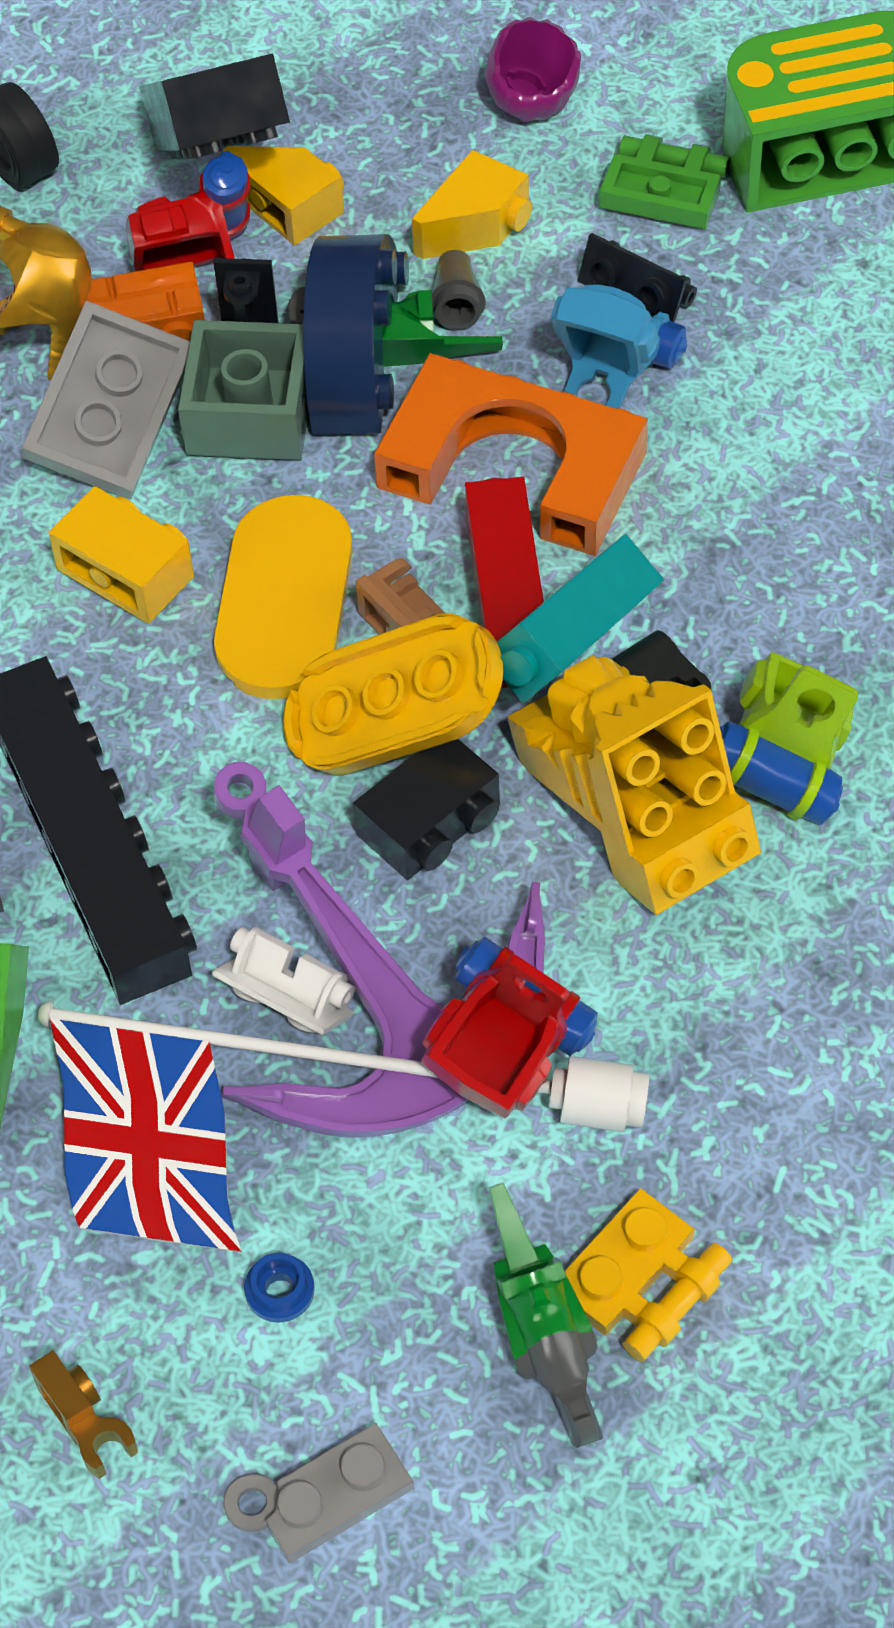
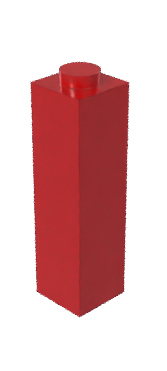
(502, 553)

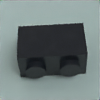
(427, 807)

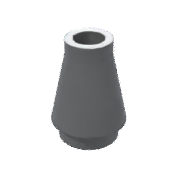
(456, 292)

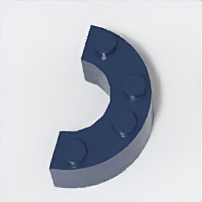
(344, 316)

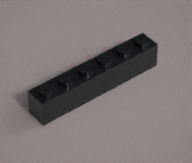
(88, 836)

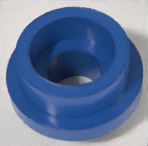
(279, 1268)

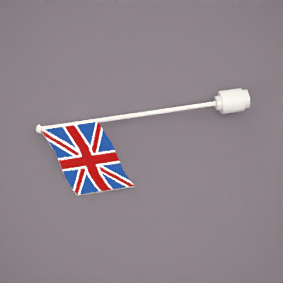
(153, 1124)

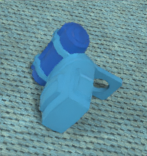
(613, 336)

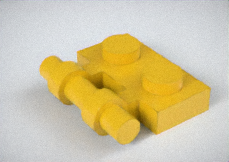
(629, 1258)

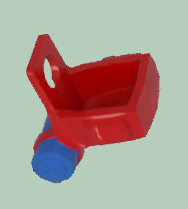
(197, 225)
(504, 1029)

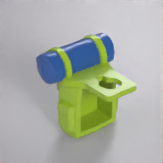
(790, 737)

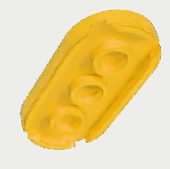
(282, 593)
(393, 694)

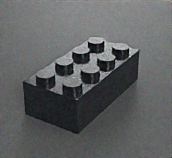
(222, 103)

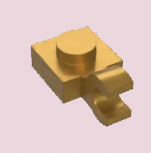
(71, 1400)

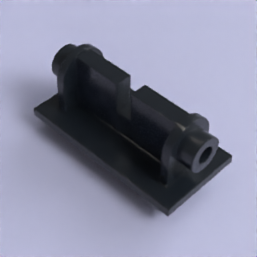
(653, 285)
(246, 290)

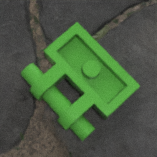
(664, 181)

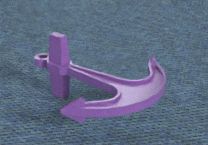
(403, 1014)

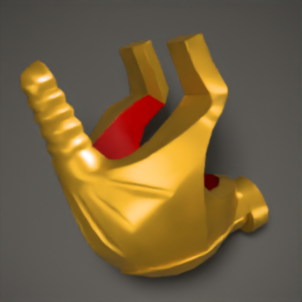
(48, 279)

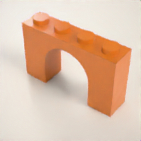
(463, 403)

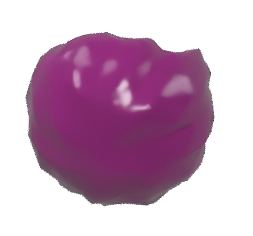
(532, 69)

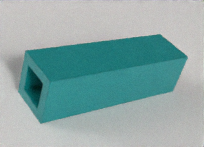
(576, 617)

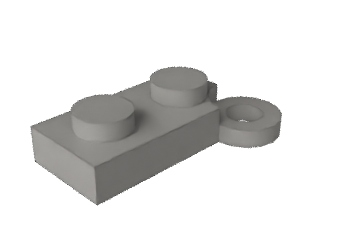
(323, 1494)

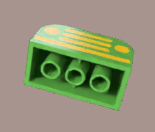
(811, 111)

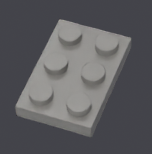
(107, 400)

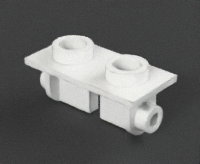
(311, 997)

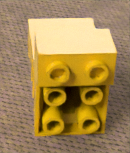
(644, 772)

